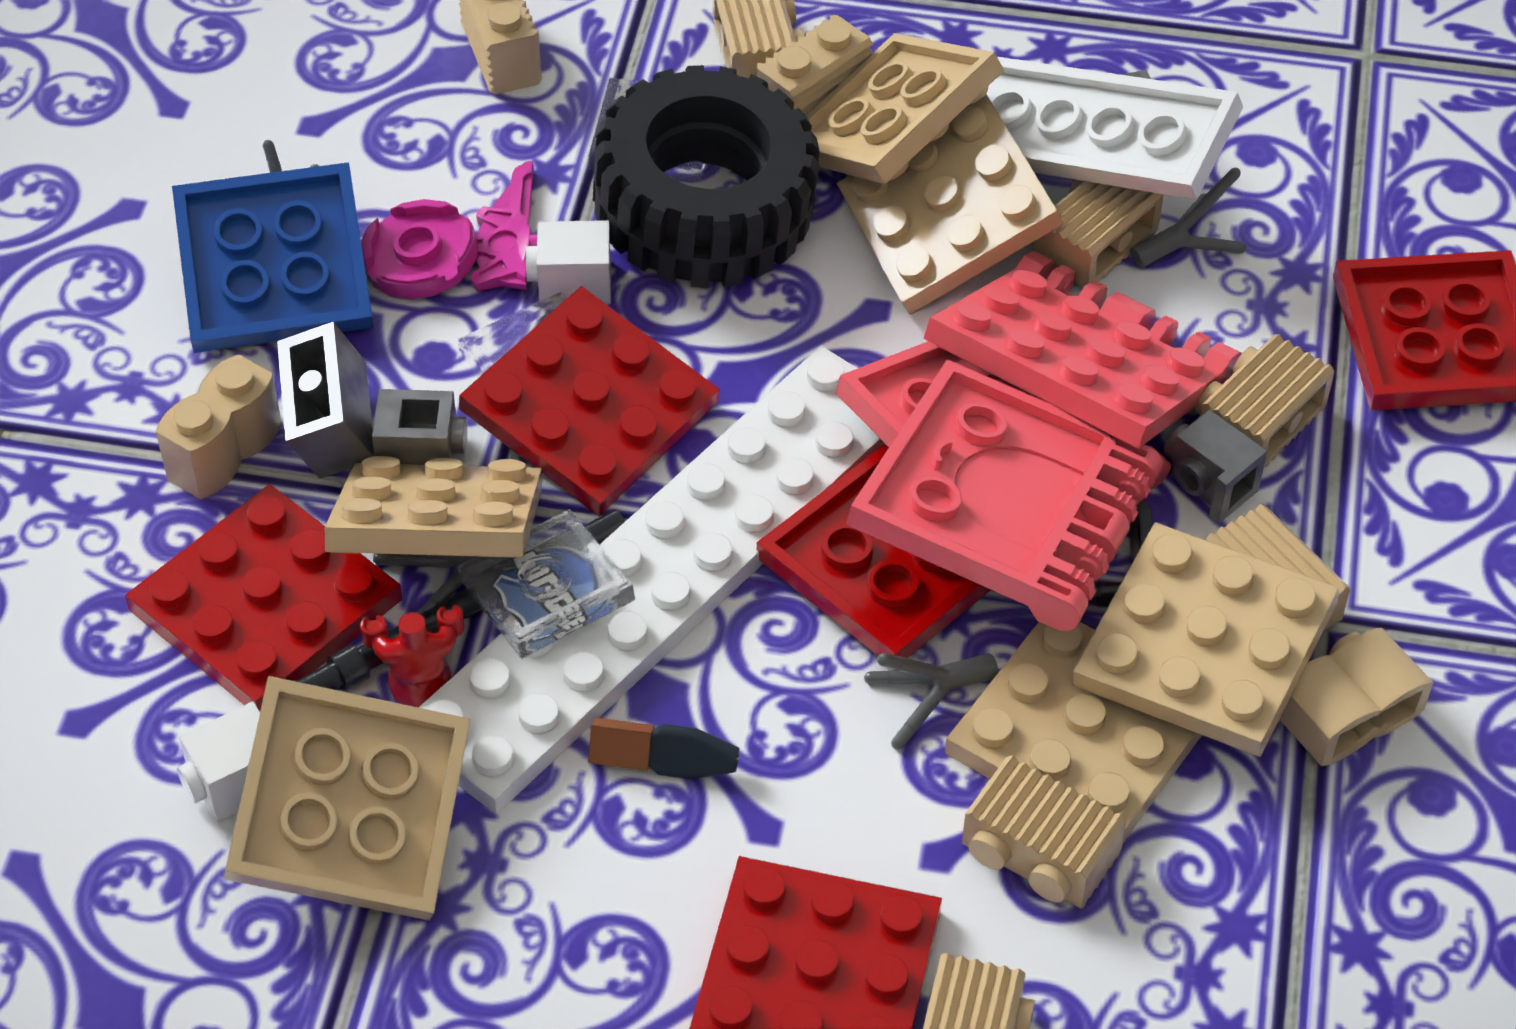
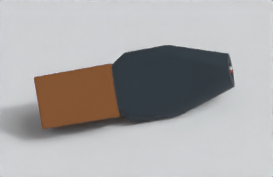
(664, 749)

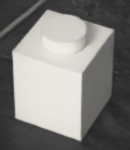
(571, 257)
(219, 760)

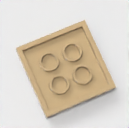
(898, 104)
(953, 208)
(435, 508)
(1206, 638)
(1067, 731)
(348, 799)

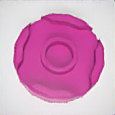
(419, 249)

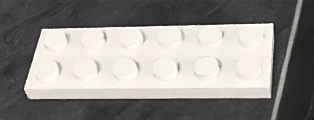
(1114, 126)

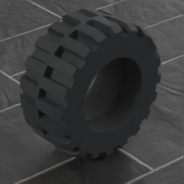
(699, 230)

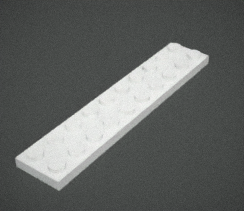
(683, 561)

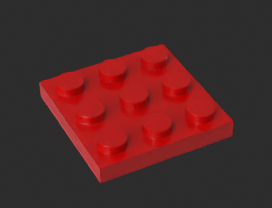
(1432, 327)
(589, 400)
(860, 582)
(262, 597)
(816, 952)

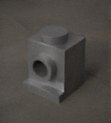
(418, 426)
(1215, 463)

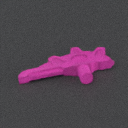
(505, 235)

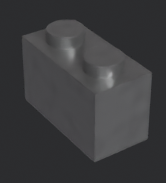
(325, 400)

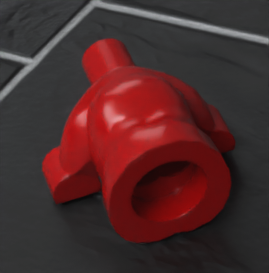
(416, 655)

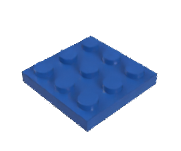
(271, 256)

